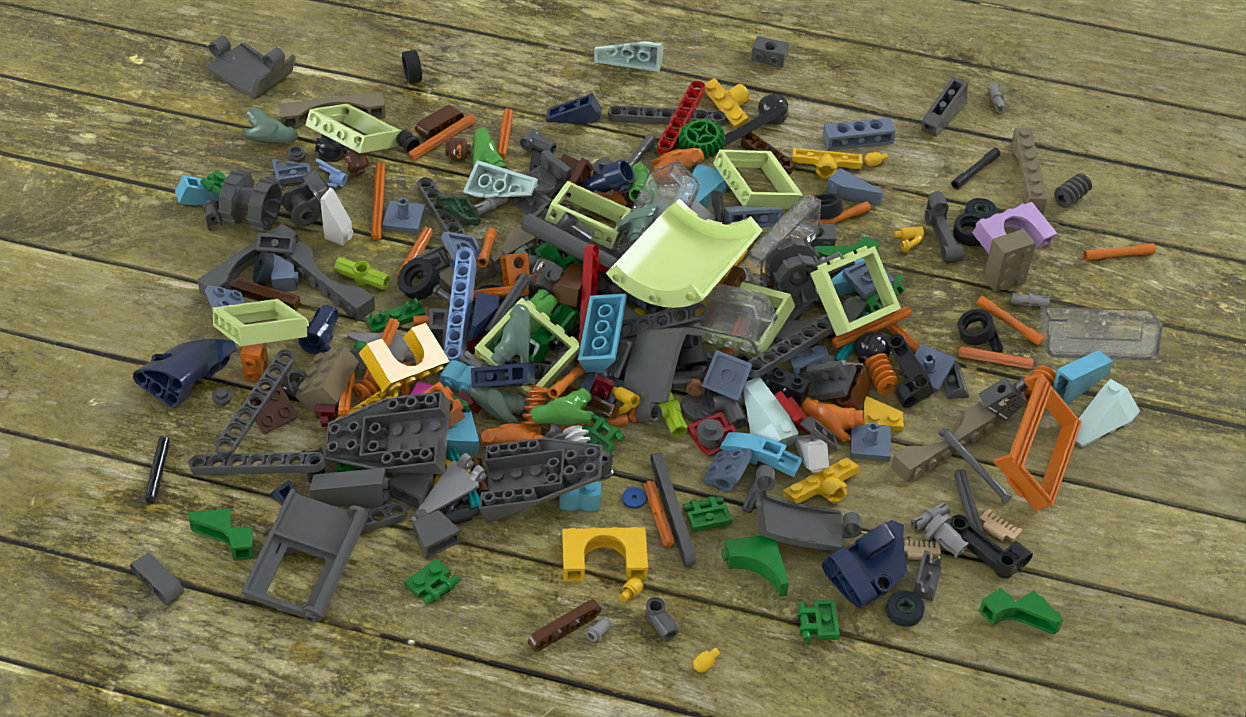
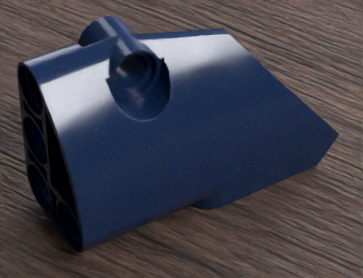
(173, 373)
(870, 559)

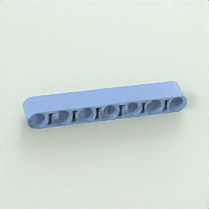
(462, 280)

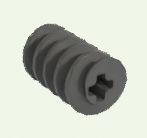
(1072, 190)

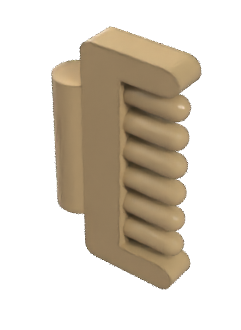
(996, 529)
(916, 552)

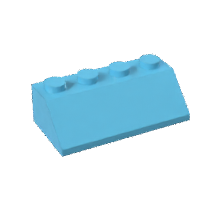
(601, 331)

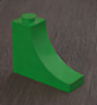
(759, 556)

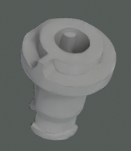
(945, 534)

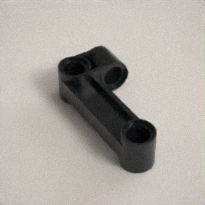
(910, 391)
(1005, 561)

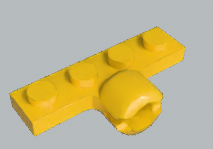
(729, 101)
(826, 161)
(826, 483)

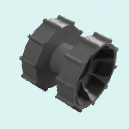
(240, 197)
(791, 269)

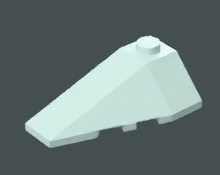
(634, 55)
(495, 181)
(1106, 413)
(766, 414)

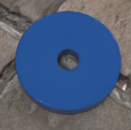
(628, 500)

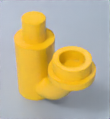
(909, 233)
(627, 397)

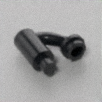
(462, 514)

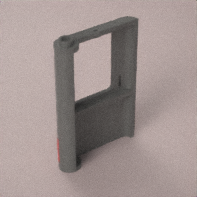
(537, 226)
(314, 530)

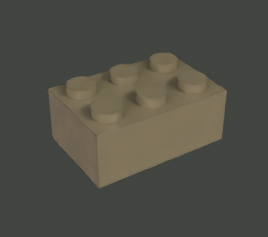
(1009, 260)
(327, 378)

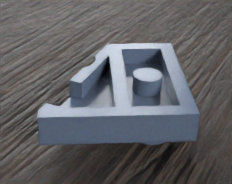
(290, 172)
(809, 357)

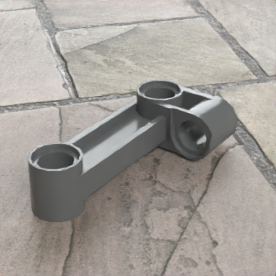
(937, 216)

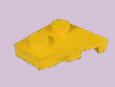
(882, 414)

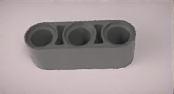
(157, 578)

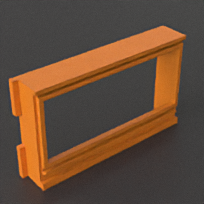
(1012, 465)

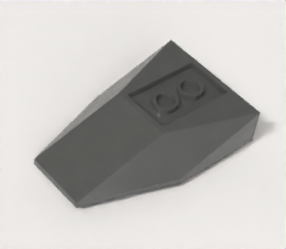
(393, 434)
(535, 472)

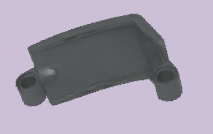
(247, 68)
(654, 364)
(801, 523)

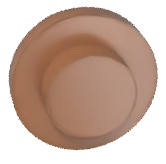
(695, 387)

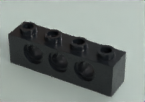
(784, 381)

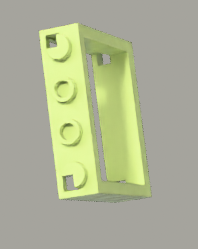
(328, 122)
(729, 159)
(593, 203)
(830, 298)
(779, 300)
(231, 318)
(482, 351)

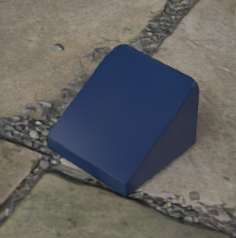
(282, 491)

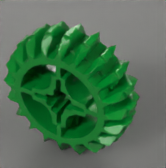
(702, 135)

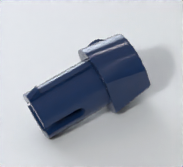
(613, 177)
(320, 330)

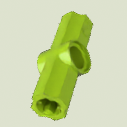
(362, 273)
(673, 417)

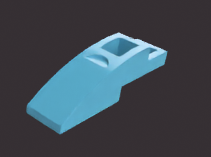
(764, 450)

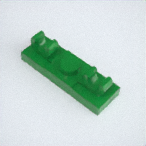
(871, 301)
(403, 314)

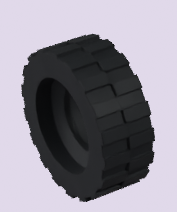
(410, 270)

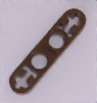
(752, 142)
(564, 625)

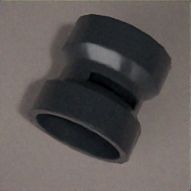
(407, 140)

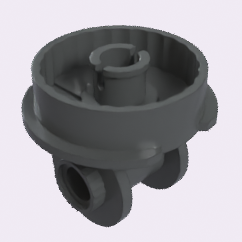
(305, 199)

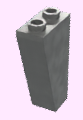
(946, 107)
(352, 488)

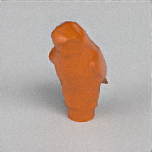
(687, 157)
(834, 417)
(509, 433)

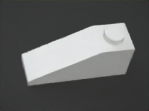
(336, 221)
(813, 452)

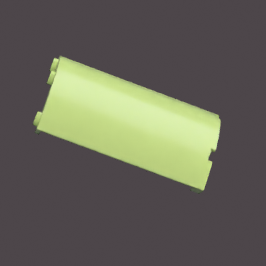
(681, 257)

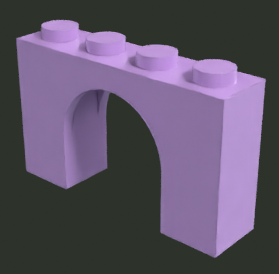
(1022, 217)

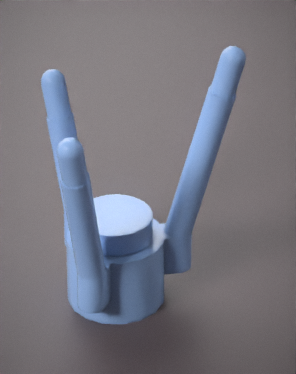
(336, 176)

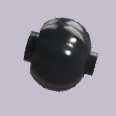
(774, 101)
(329, 149)
(870, 345)

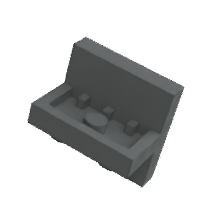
(830, 379)

